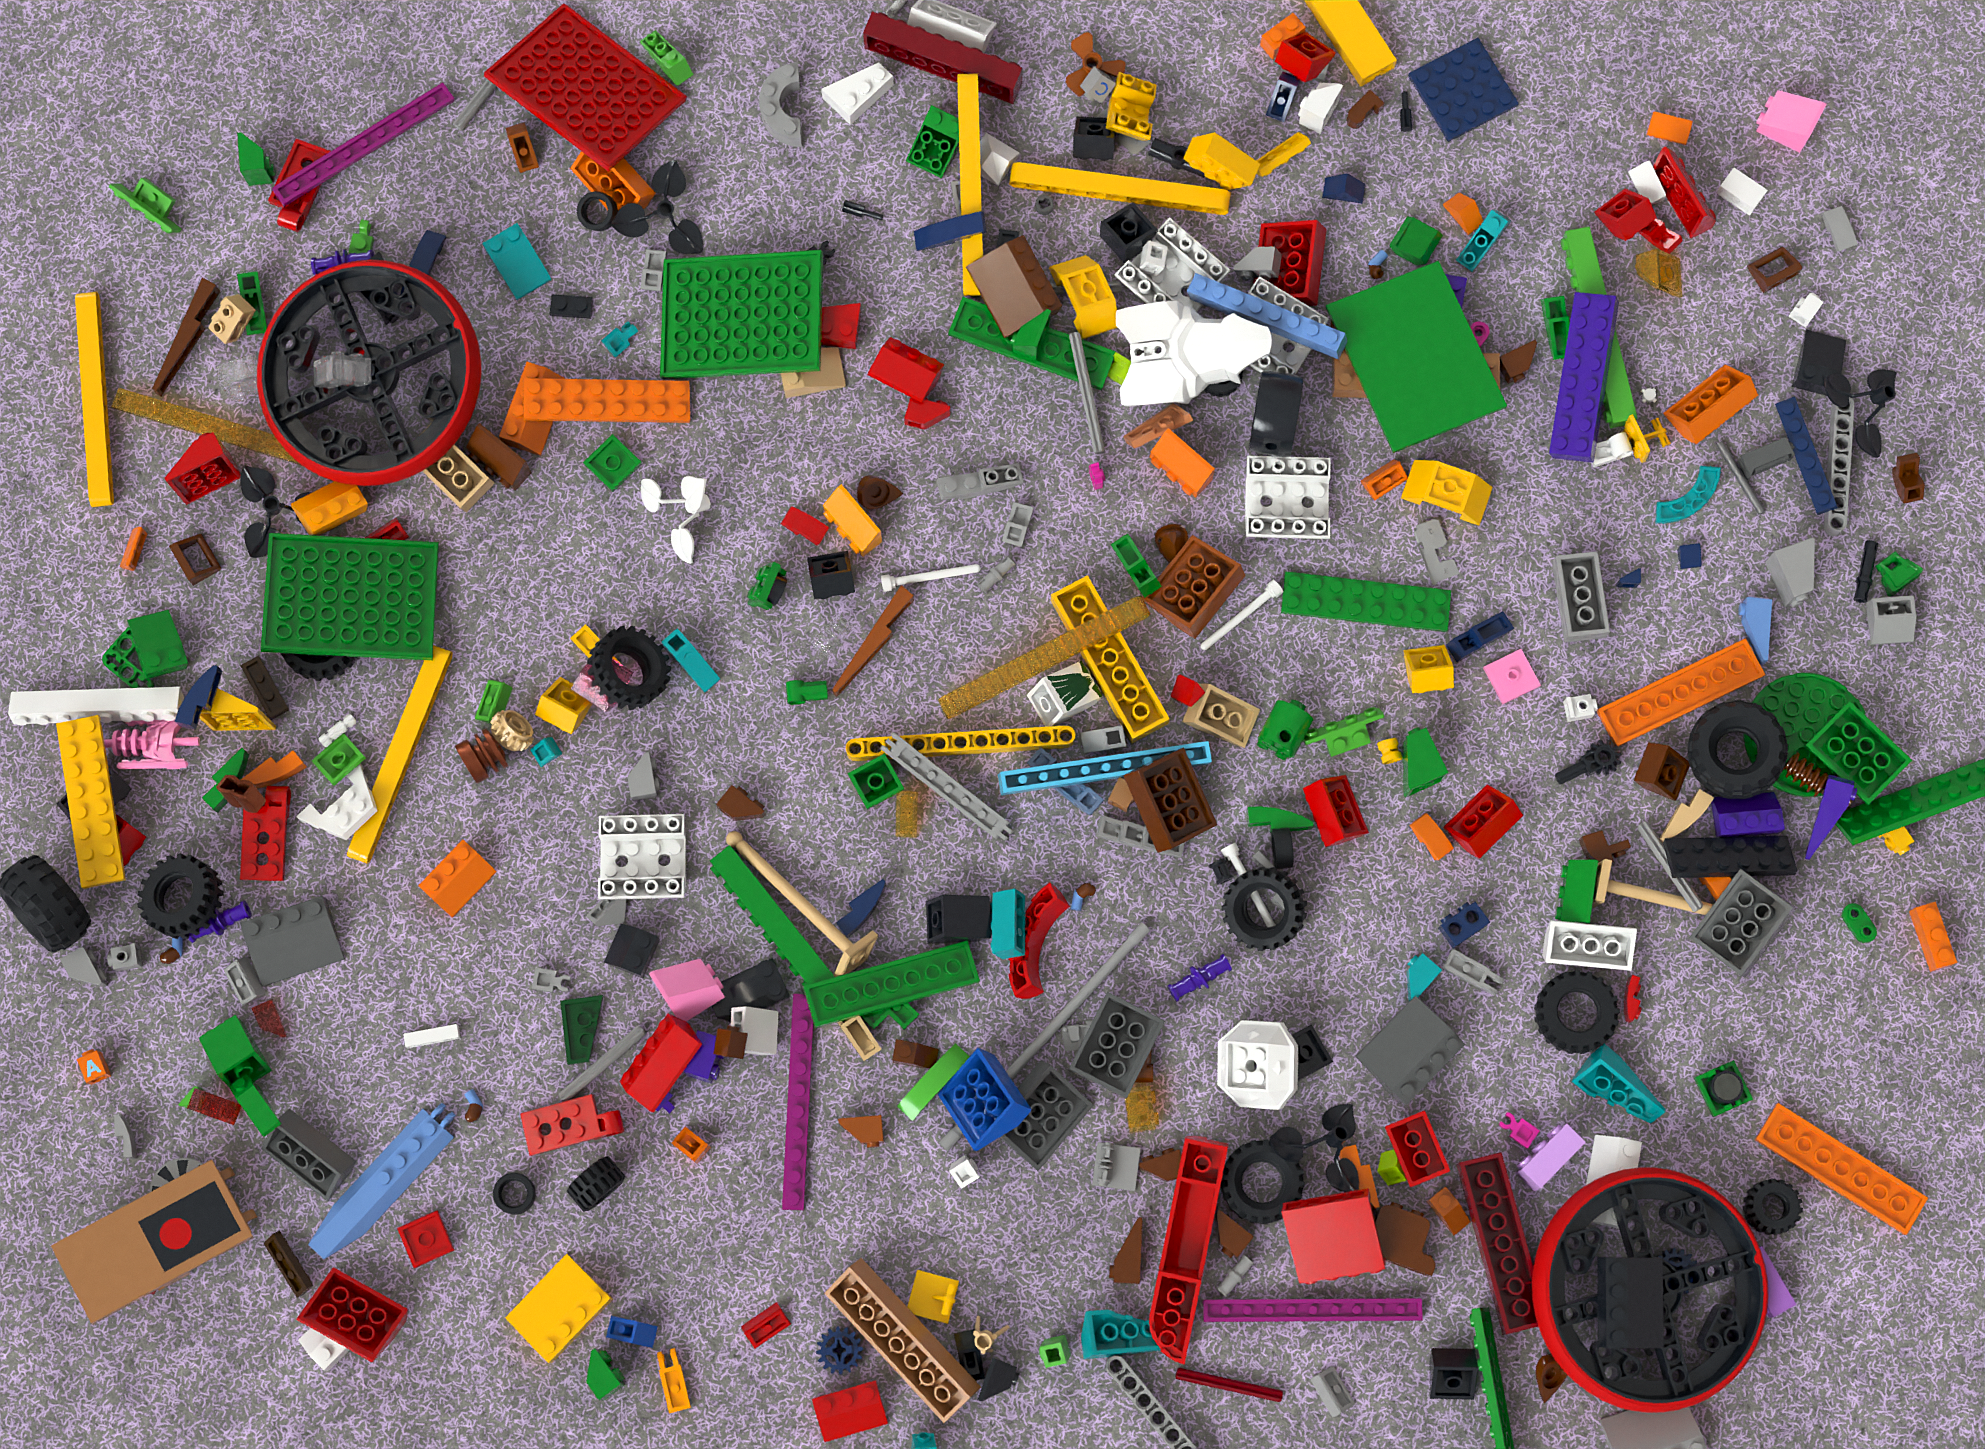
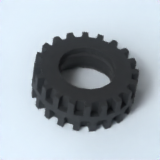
(644, 652)
(318, 668)
(197, 910)
(1243, 926)
(1559, 1034)
(1232, 1182)

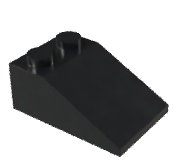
(1818, 359)
(1311, 1052)

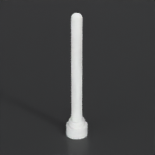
(890, 582)
(1273, 590)
(1231, 853)

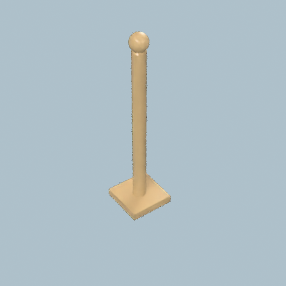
(1604, 884)
(853, 954)

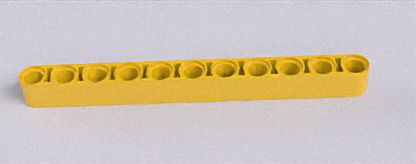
(969, 170)
(1120, 188)
(94, 399)
(970, 738)
(401, 752)

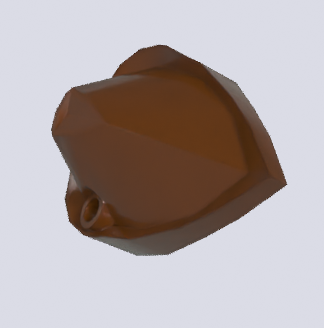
(876, 492)
(1172, 540)
(1549, 1376)

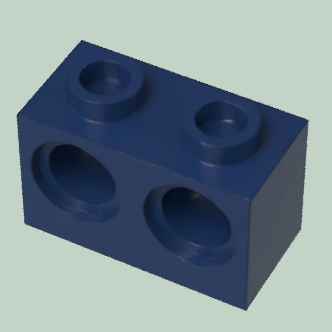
(1466, 928)

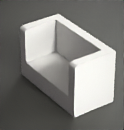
(1741, 191)

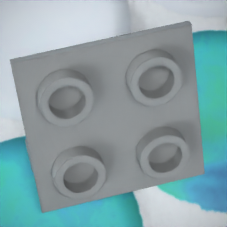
(1116, 1166)

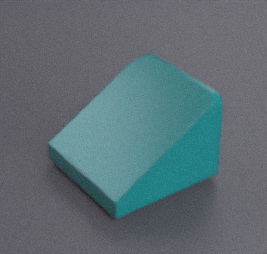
(546, 751)

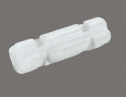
(337, 730)

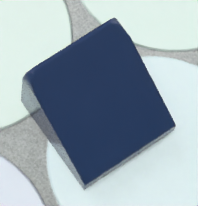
(1689, 556)
(1630, 580)

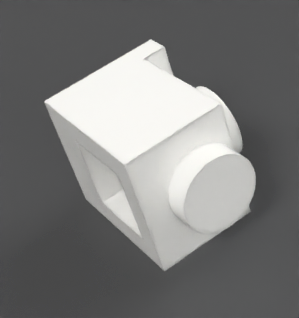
(1153, 258)
(1806, 309)
(1574, 712)
(964, 1171)

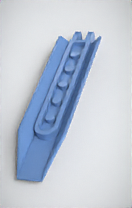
(383, 1182)

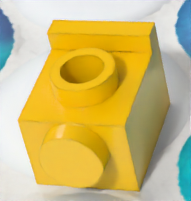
(1898, 840)

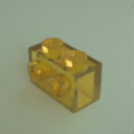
(1140, 1110)

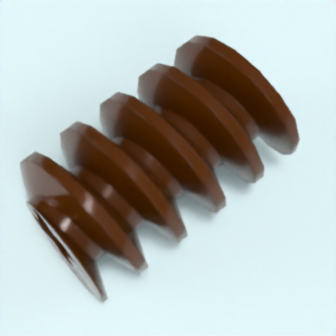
(1805, 774)

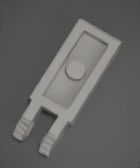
(1471, 971)

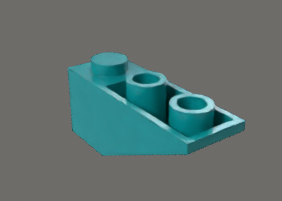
(1483, 239)
(690, 660)

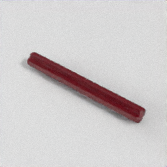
(1229, 1384)

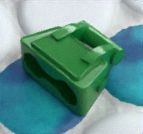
(1900, 575)

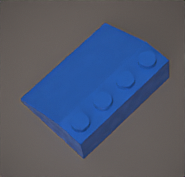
(983, 1100)

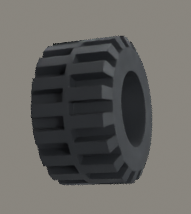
(596, 1183)
(1790, 1204)

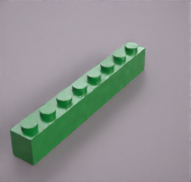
(769, 916)

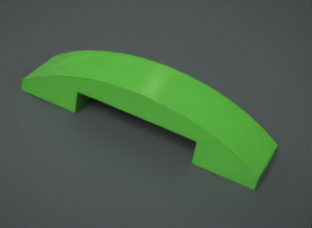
(933, 1082)

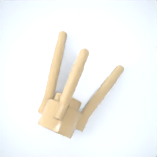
(985, 1338)

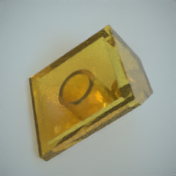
(1660, 271)

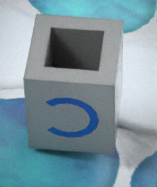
(1097, 85)

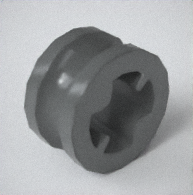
(1047, 210)

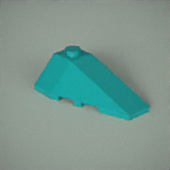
(1115, 1335)

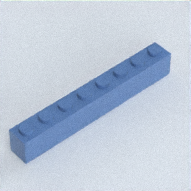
(1277, 319)

